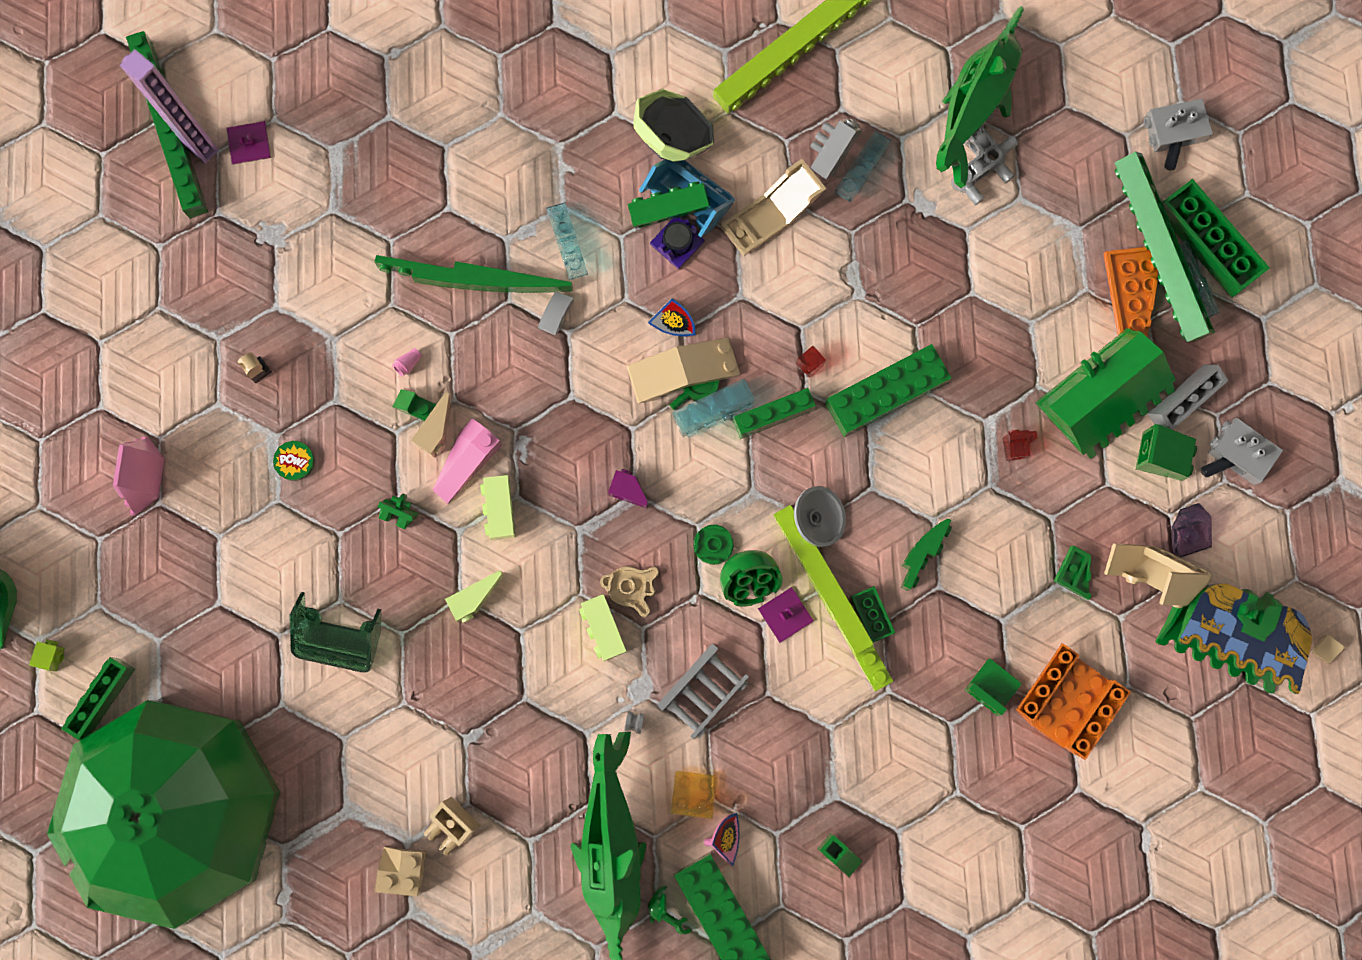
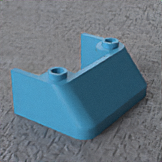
(673, 174)

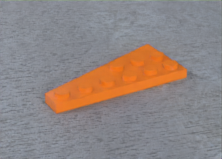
(1132, 287)

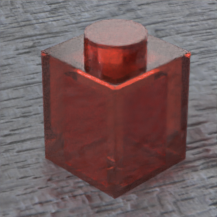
(811, 361)

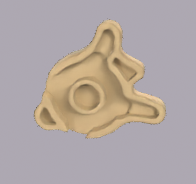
(630, 587)

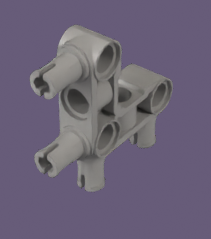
(983, 145)

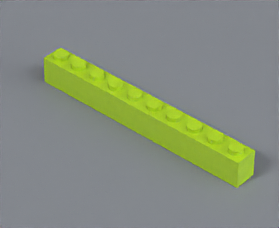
(784, 51)

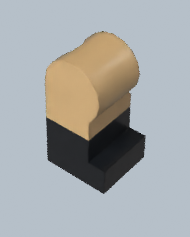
(254, 367)

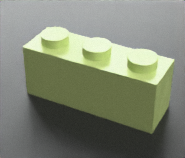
(498, 507)
(602, 628)

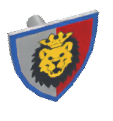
(673, 319)

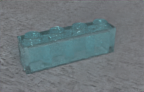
(713, 408)

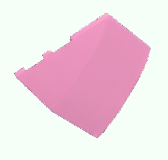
(138, 474)

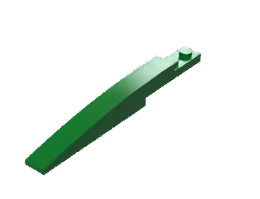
(472, 277)

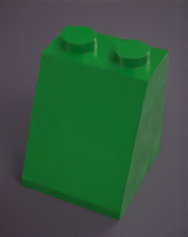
(1166, 453)

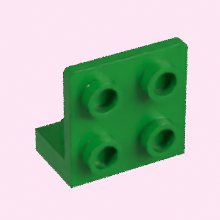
(993, 687)

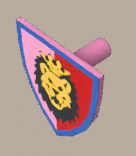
(726, 838)

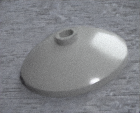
(827, 516)

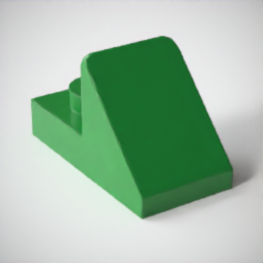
(413, 405)

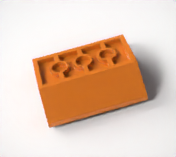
(1072, 702)

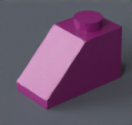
(626, 488)

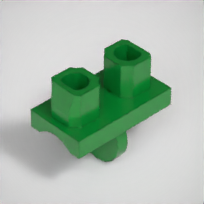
(396, 507)

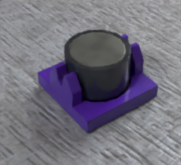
(677, 240)

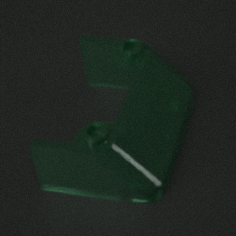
(333, 643)

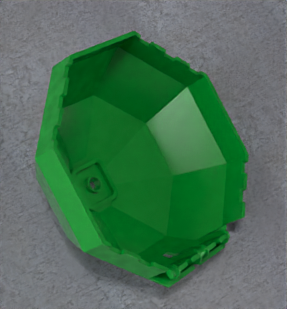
(200, 807)

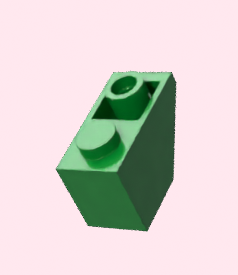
(839, 855)

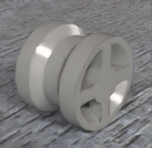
(634, 722)

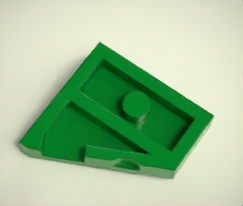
(1075, 572)

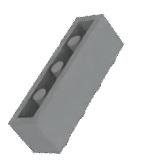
(1188, 396)

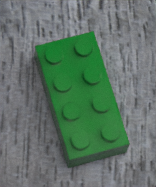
(872, 614)

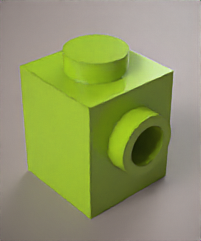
(47, 655)

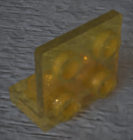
(693, 794)

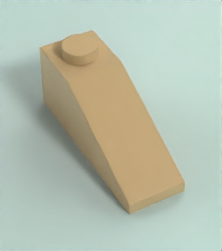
(433, 431)

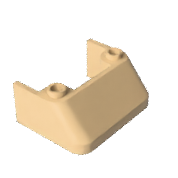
(1159, 568)

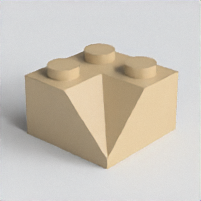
(400, 871)

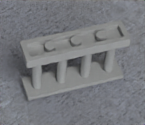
(697, 672)

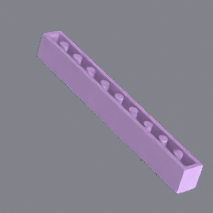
(168, 105)

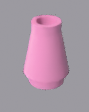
(406, 362)

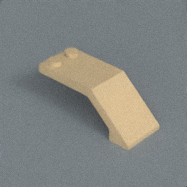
(774, 209)
(682, 368)

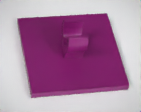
(248, 142)
(785, 614)

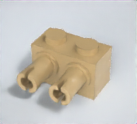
(454, 822)

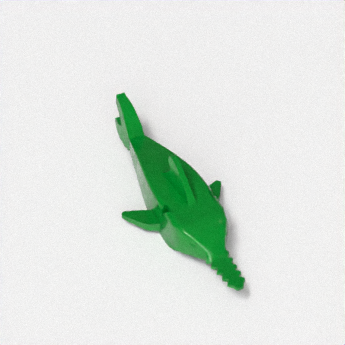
(976, 94)
(609, 849)

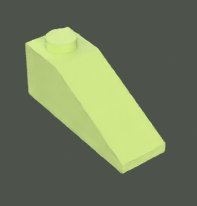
(470, 600)

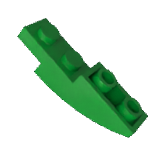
(927, 545)

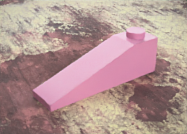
(468, 455)

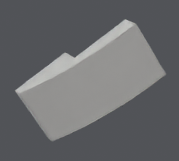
(555, 313)

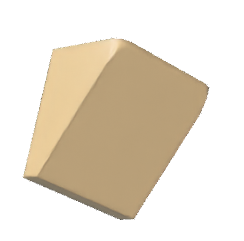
(1327, 648)

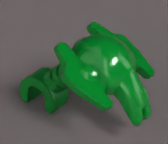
(657, 911)

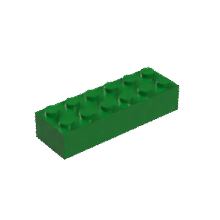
(1213, 238)
(888, 390)
(719, 911)

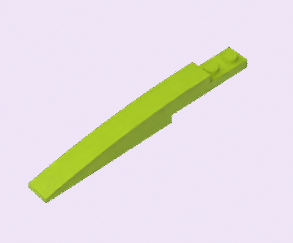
(835, 601)

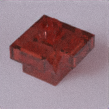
(1017, 444)

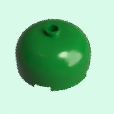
(750, 568)

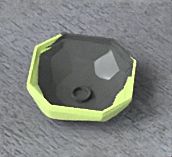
(672, 126)

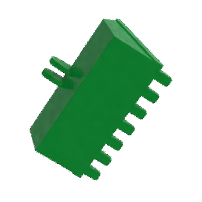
(1108, 391)

